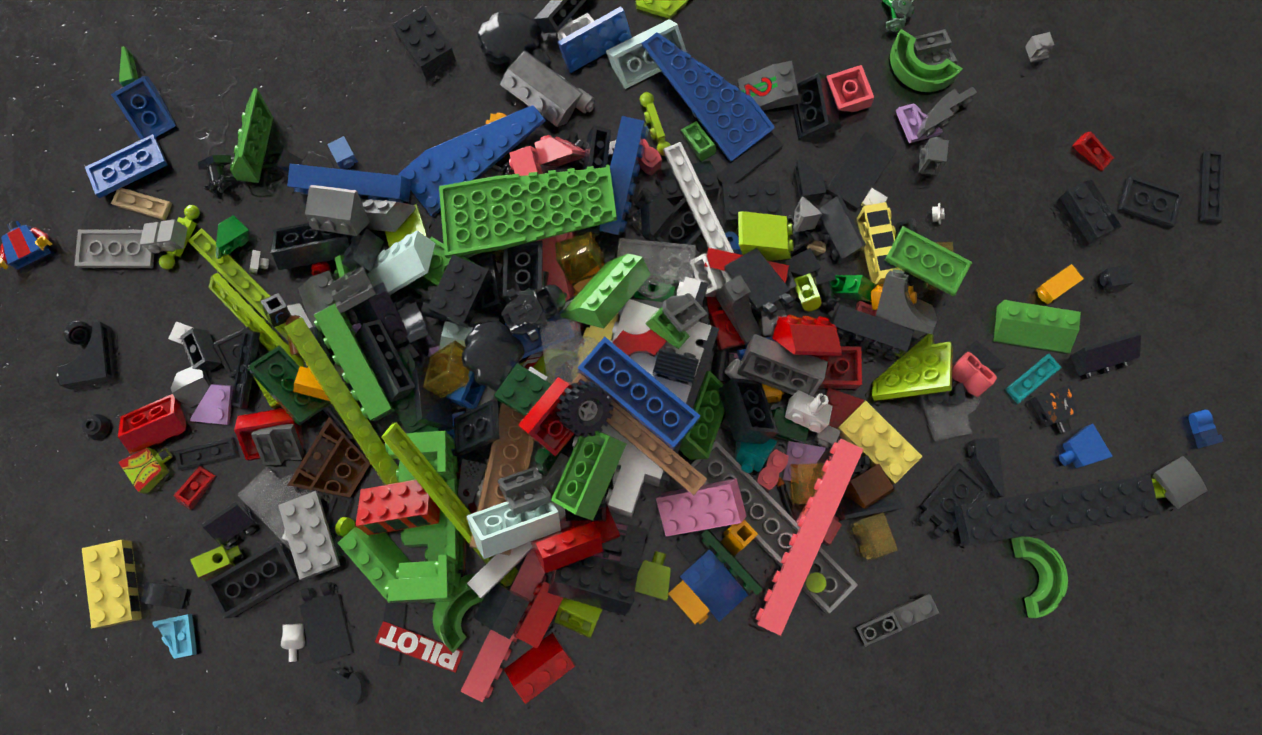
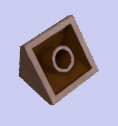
(869, 486)

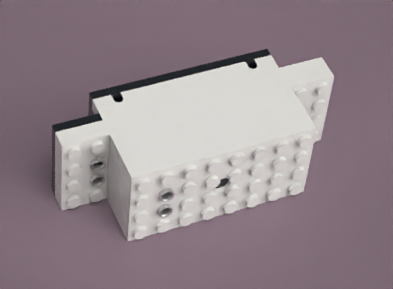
(634, 466)

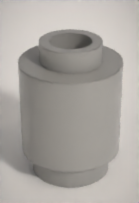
(585, 103)

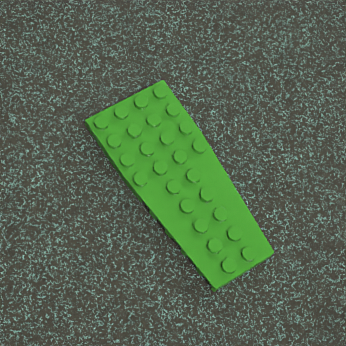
(523, 209)

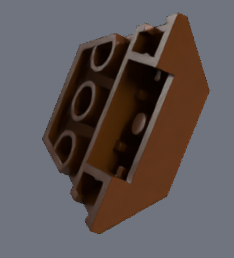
(331, 464)

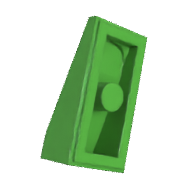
(127, 68)
(699, 141)
(663, 327)

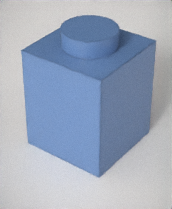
(342, 153)

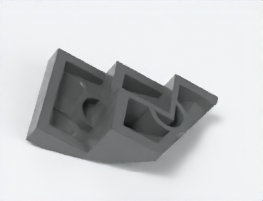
(351, 289)

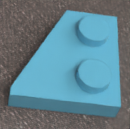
(178, 635)

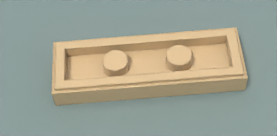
(141, 203)

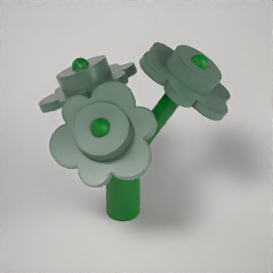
(899, 6)

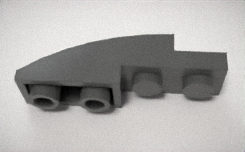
(944, 110)
(897, 619)

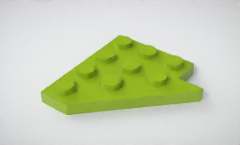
(918, 372)

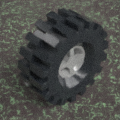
(589, 418)

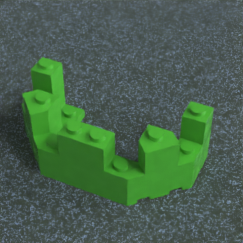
(438, 575)

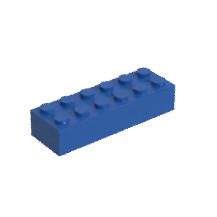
(625, 168)
(367, 184)
(639, 393)

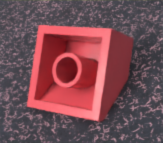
(851, 89)
(557, 151)

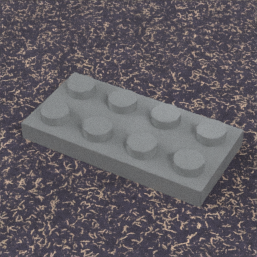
(111, 249)
(309, 535)

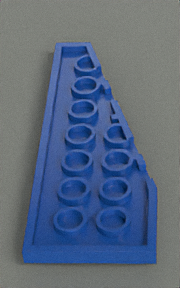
(723, 109)
(468, 155)

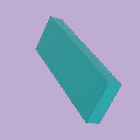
(1033, 378)

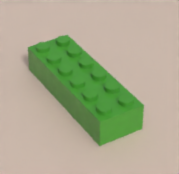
(350, 356)

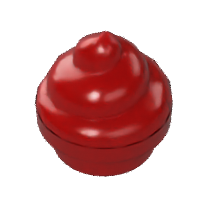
(318, 268)

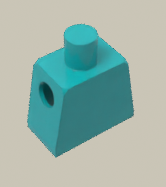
(753, 455)

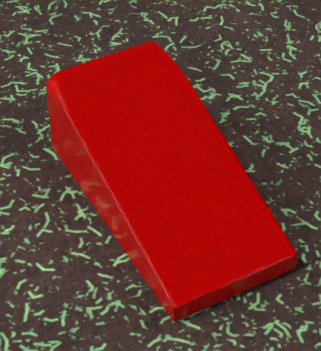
(1093, 150)
(194, 488)

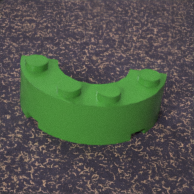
(918, 74)
(1051, 571)
(448, 615)

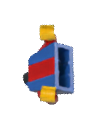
(23, 245)

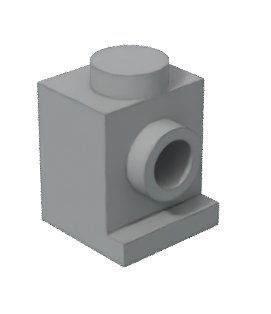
(1039, 47)

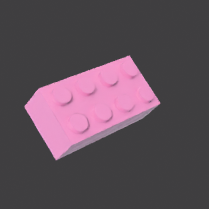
(711, 507)

